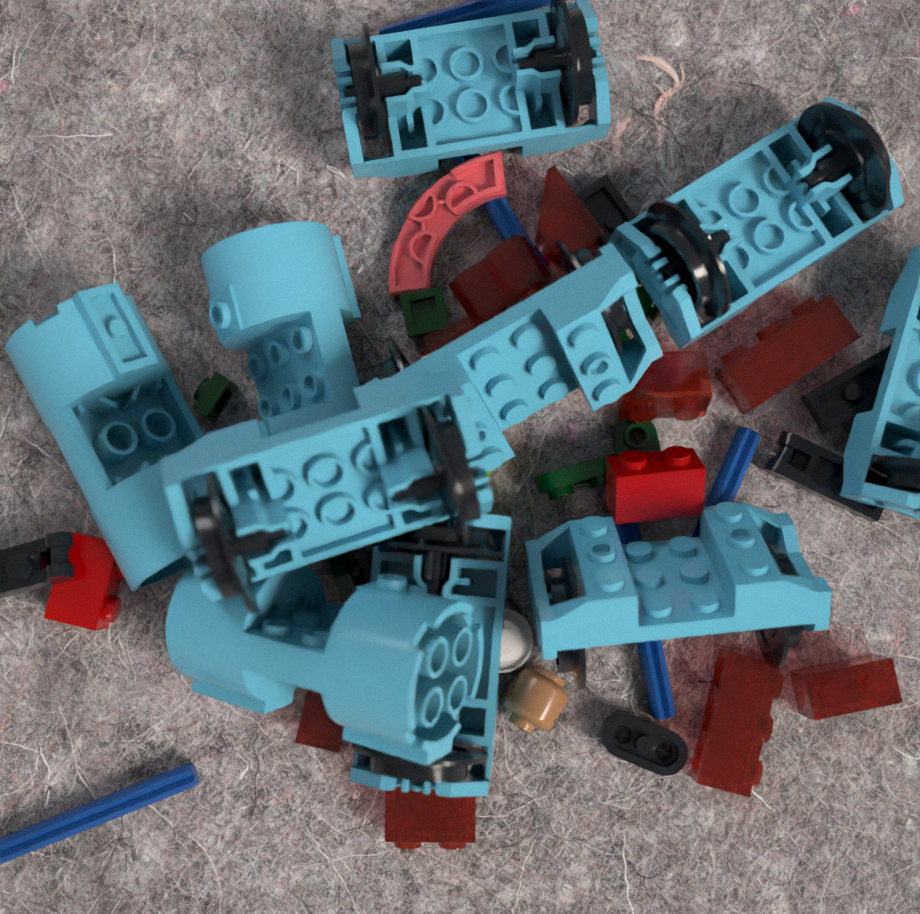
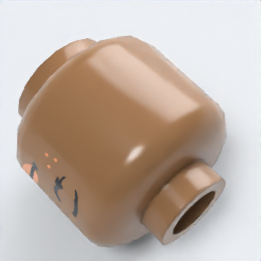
(535, 699)

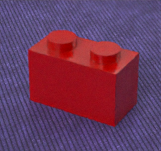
(655, 485)
(92, 596)

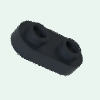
(642, 743)

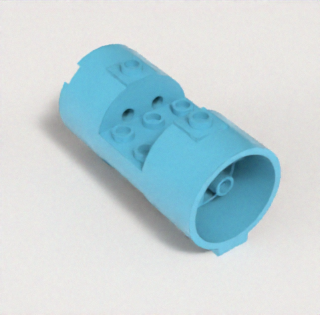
(287, 303)
(114, 418)
(385, 660)

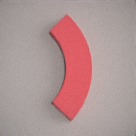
(436, 214)

